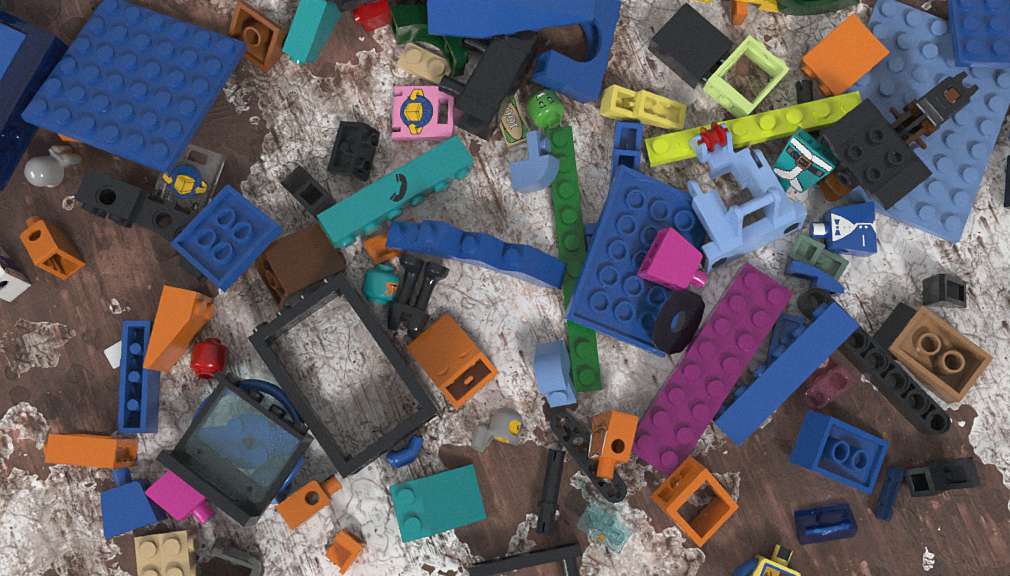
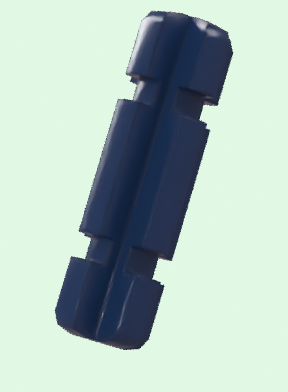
(889, 493)

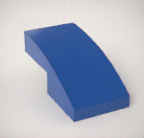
(815, 276)

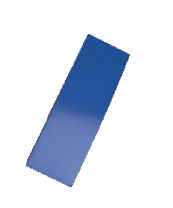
(626, 146)

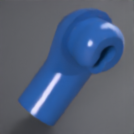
(407, 455)

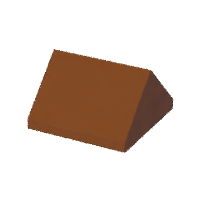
(261, 35)

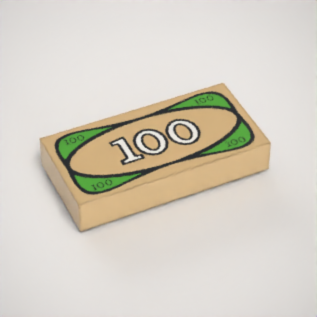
(513, 125)

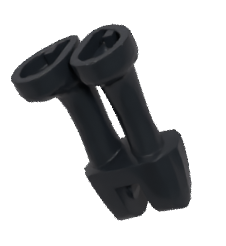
(413, 267)

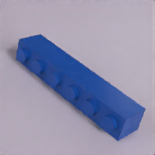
(785, 372)

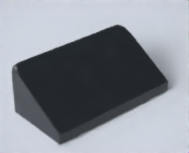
(893, 326)

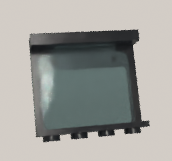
(238, 450)

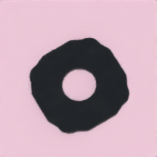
(679, 301)

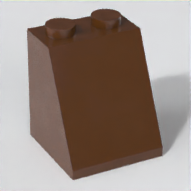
(298, 264)

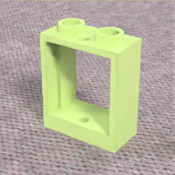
(727, 95)

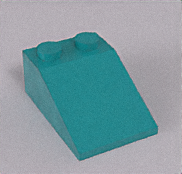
(437, 503)

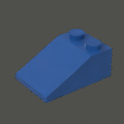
(839, 451)

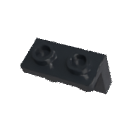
(353, 150)

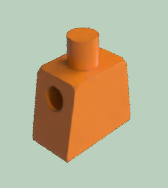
(43, 243)

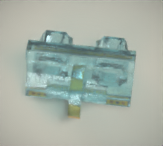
(604, 528)

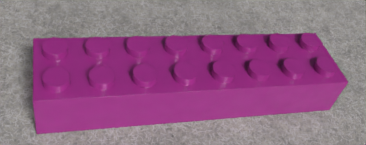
(708, 369)

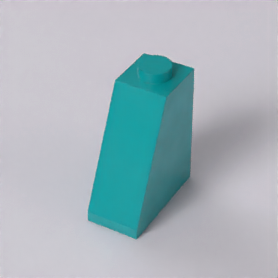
(310, 29)

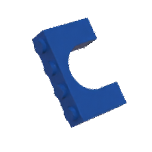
(582, 79)

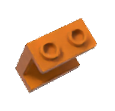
(843, 57)

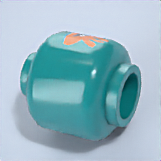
(380, 284)

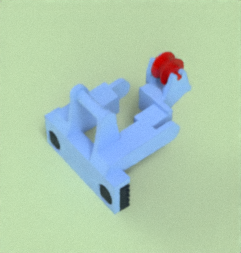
(725, 226)

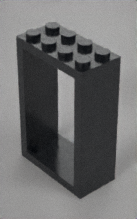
(289, 317)

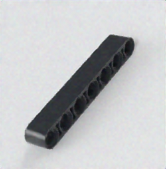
(879, 376)

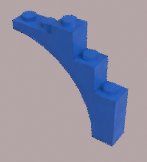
(477, 249)

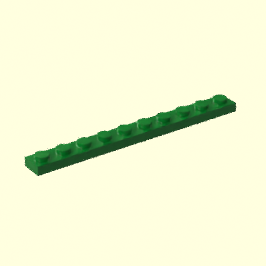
(573, 252)

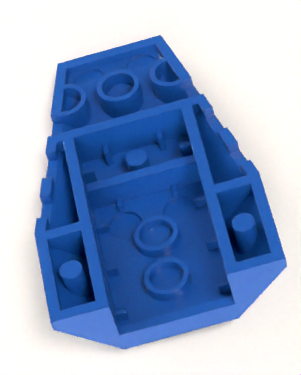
(494, 17)

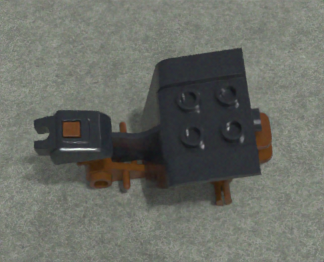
(877, 155)

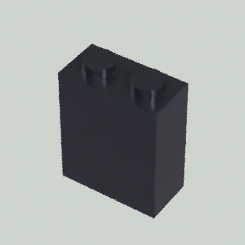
(690, 46)

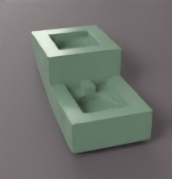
(814, 254)

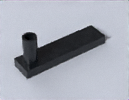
(565, 553)

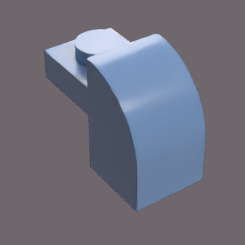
(539, 169)
(552, 373)

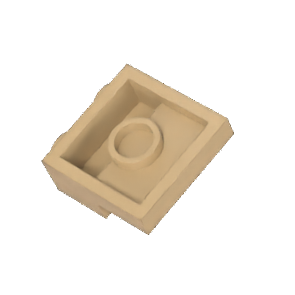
(168, 554)

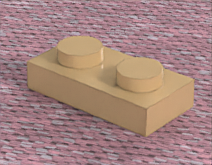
(423, 64)

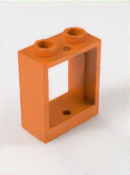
(90, 450)
(671, 497)

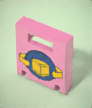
(417, 114)

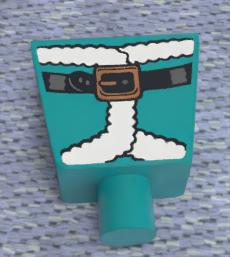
(803, 162)

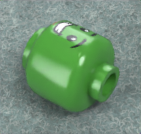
(545, 108)

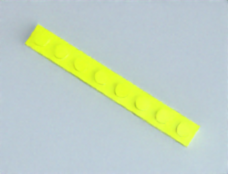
(756, 127)

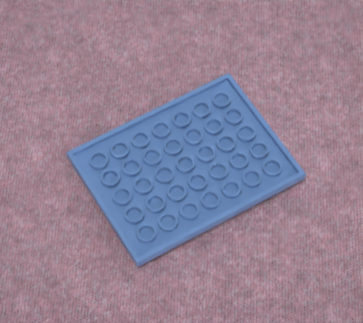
(962, 146)

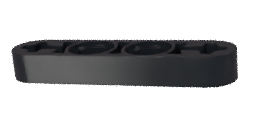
(583, 459)

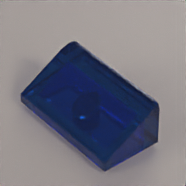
(825, 524)

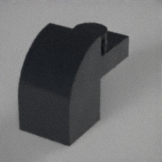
(942, 475)

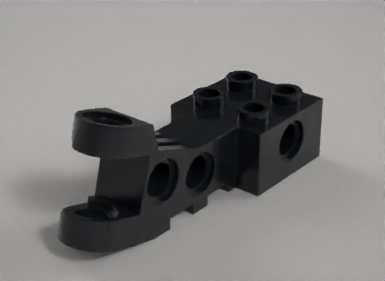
(133, 208)

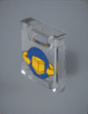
(190, 181)

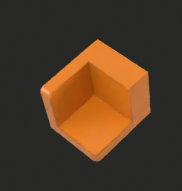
(345, 550)

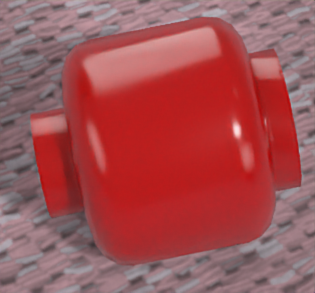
(209, 358)

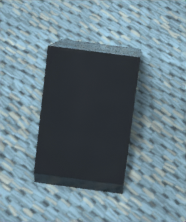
(944, 291)

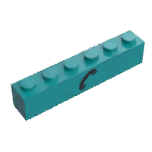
(395, 192)

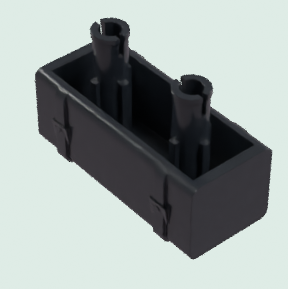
(493, 81)

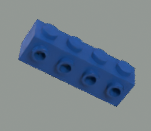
(138, 386)

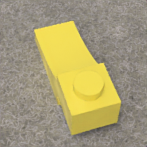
(643, 108)

